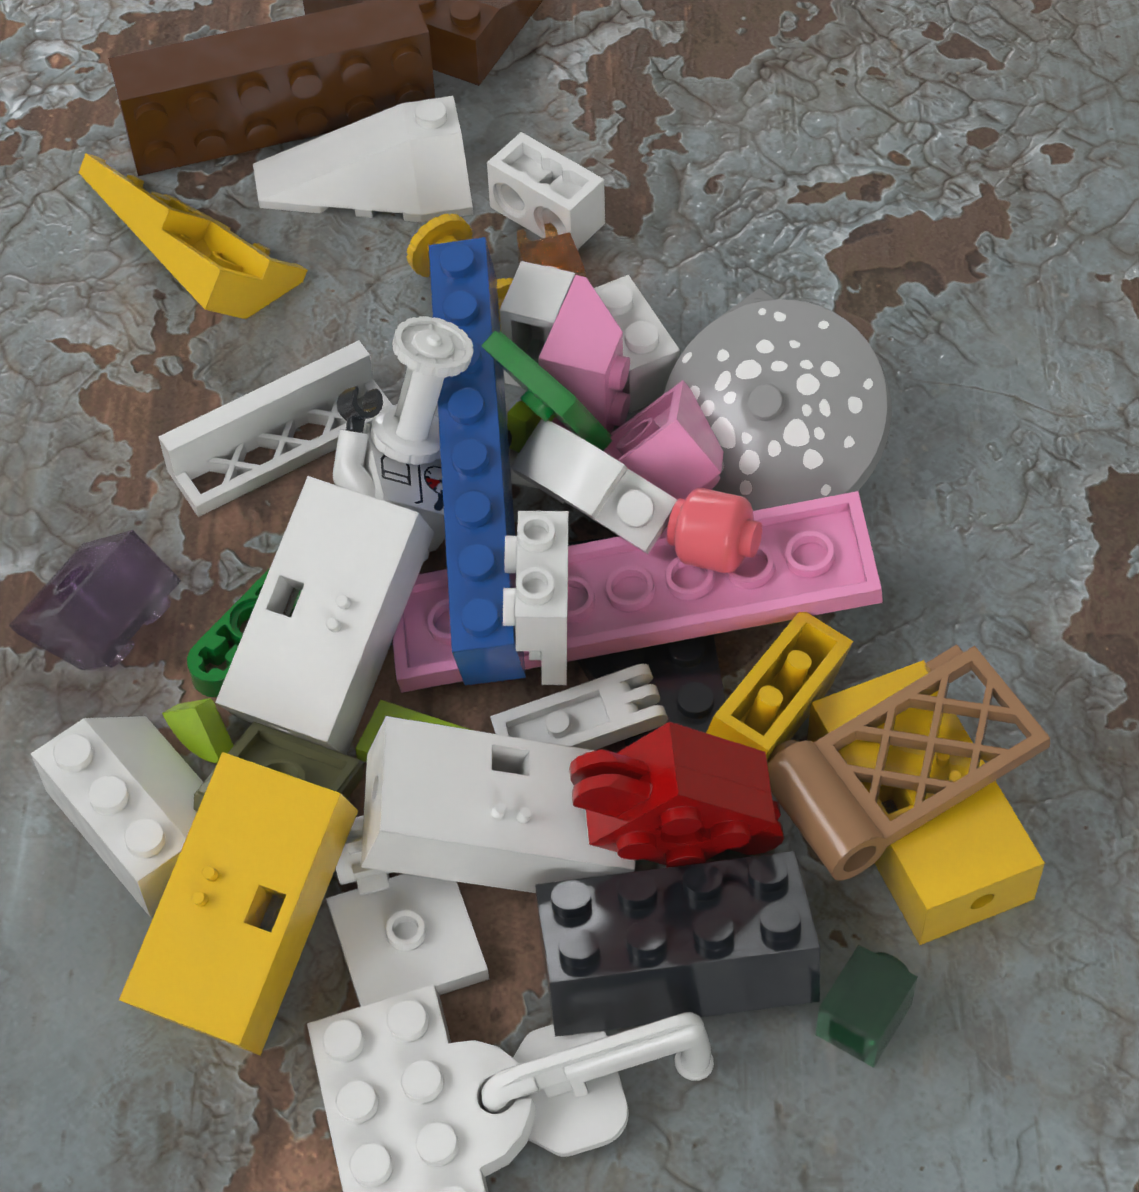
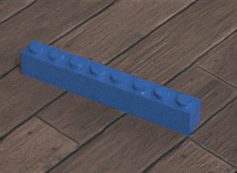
(475, 468)

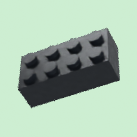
(678, 943)

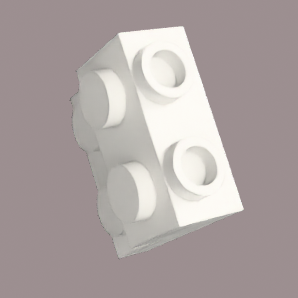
(541, 593)

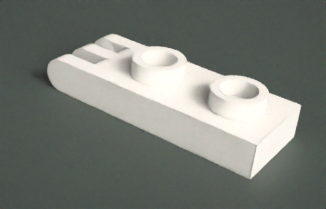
(589, 713)

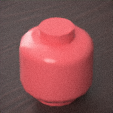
(713, 530)

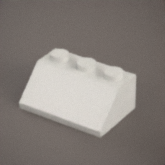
(124, 796)

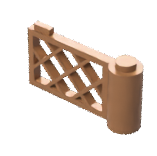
(837, 810)

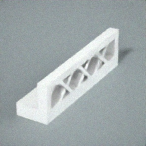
(266, 420)

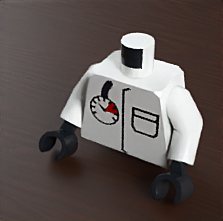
(369, 472)

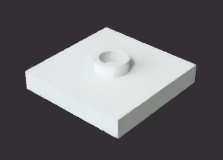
(407, 938)

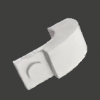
(594, 484)

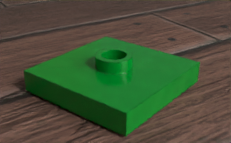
(544, 393)

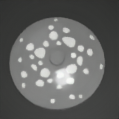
(789, 401)

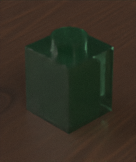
(866, 1004)

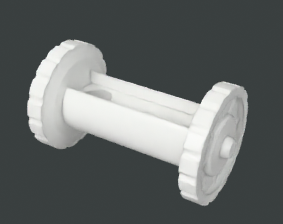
(431, 352)

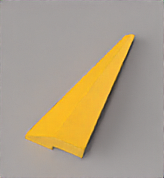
(200, 252)

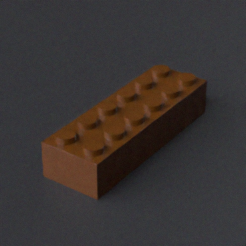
(271, 82)

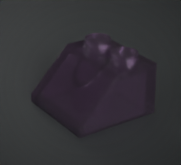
(99, 602)

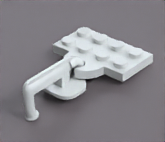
(411, 1101)

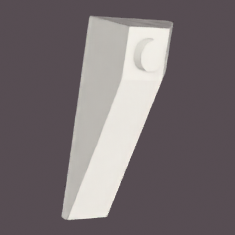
(389, 162)

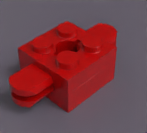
(677, 798)

